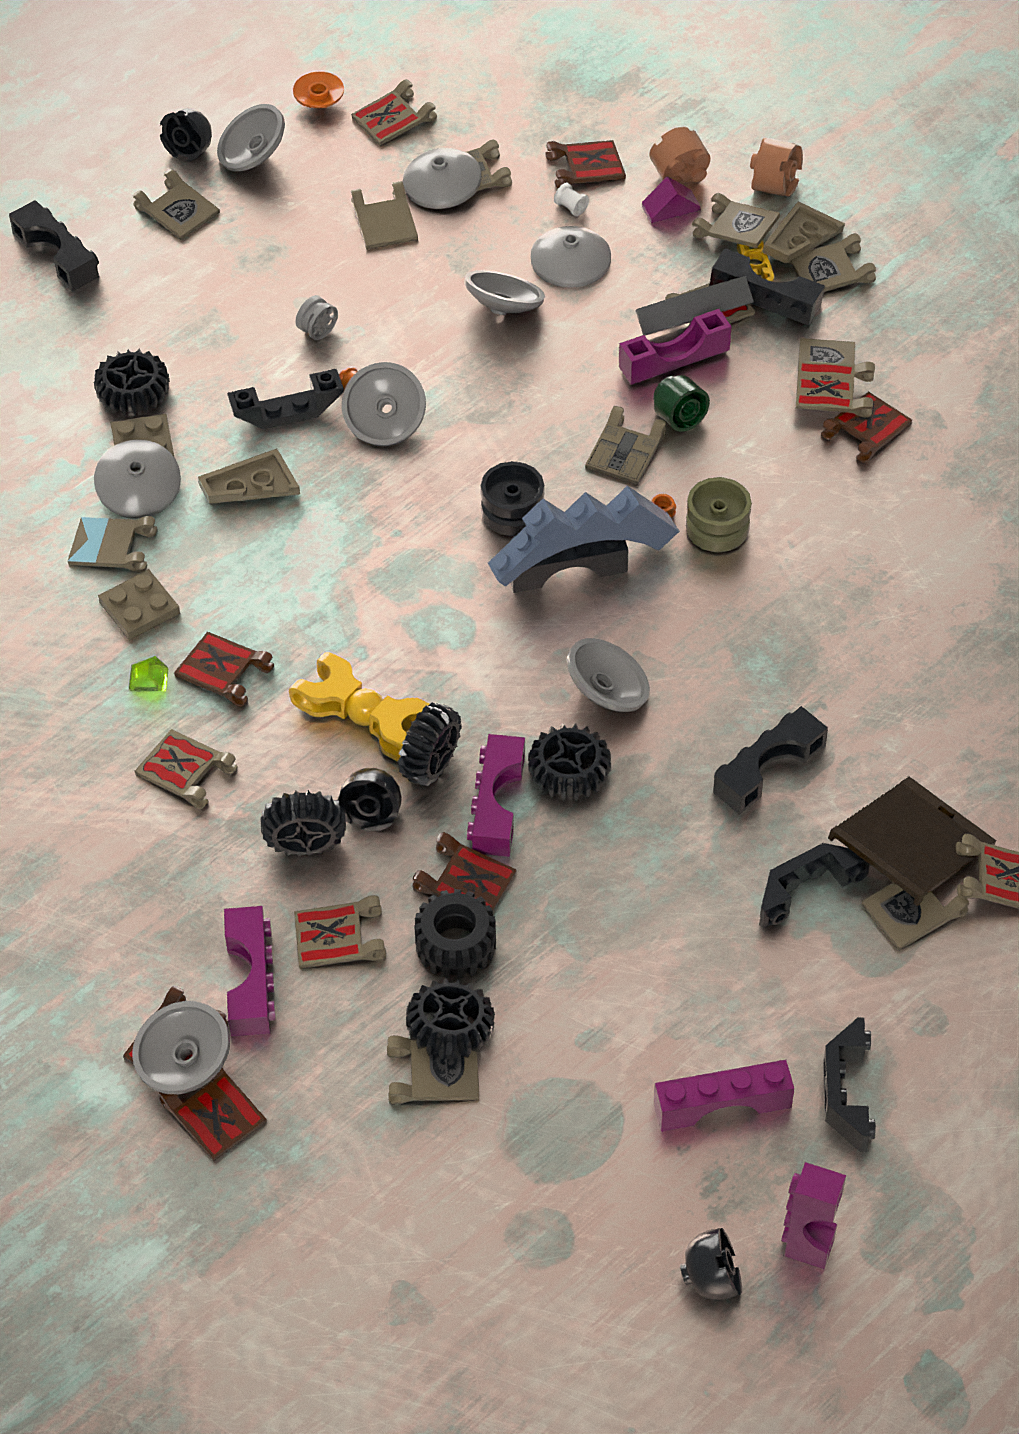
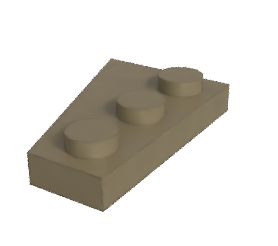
(801, 232)
(250, 479)

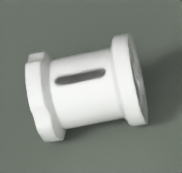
(571, 199)

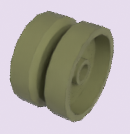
(718, 514)

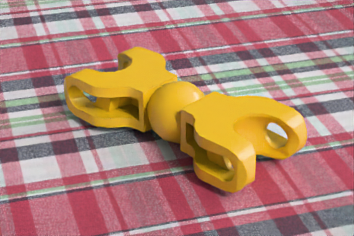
(343, 696)

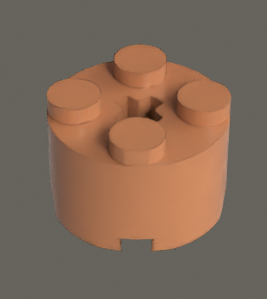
(680, 156)
(776, 167)

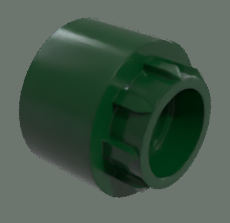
(681, 402)

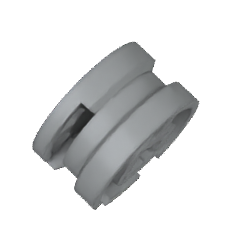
(315, 317)

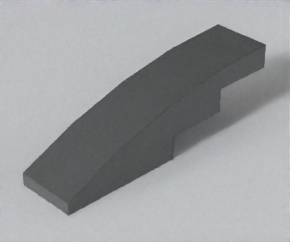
(685, 307)

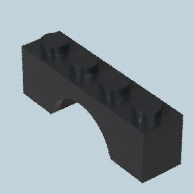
(37, 227)
(793, 299)
(602, 557)
(795, 737)

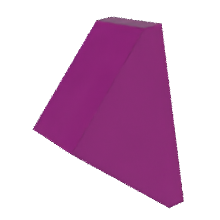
(669, 201)

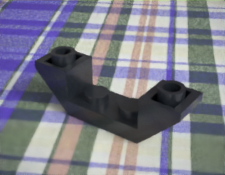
(289, 408)
(839, 860)
(848, 1120)

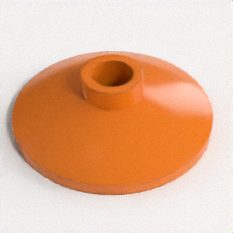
(318, 89)

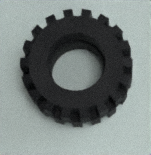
(451, 912)

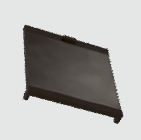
(910, 837)

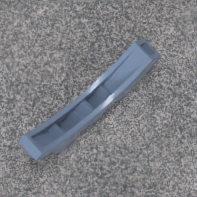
(585, 521)

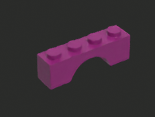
(705, 337)
(493, 825)
(249, 1002)
(686, 1100)
(811, 1214)

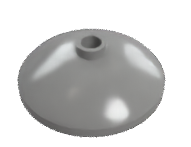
(251, 137)
(442, 178)
(570, 256)
(503, 292)
(373, 389)
(137, 492)
(607, 675)
(173, 1035)

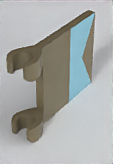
(108, 542)

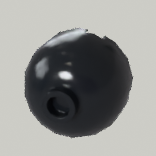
(186, 133)
(370, 799)
(711, 1266)

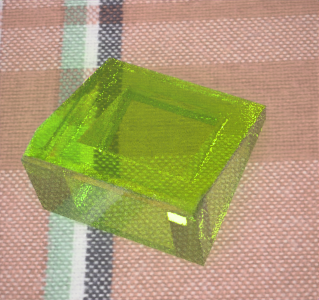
(148, 675)

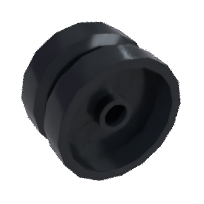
(508, 495)

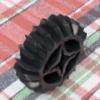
(131, 382)
(429, 744)
(565, 770)
(303, 823)
(449, 1029)

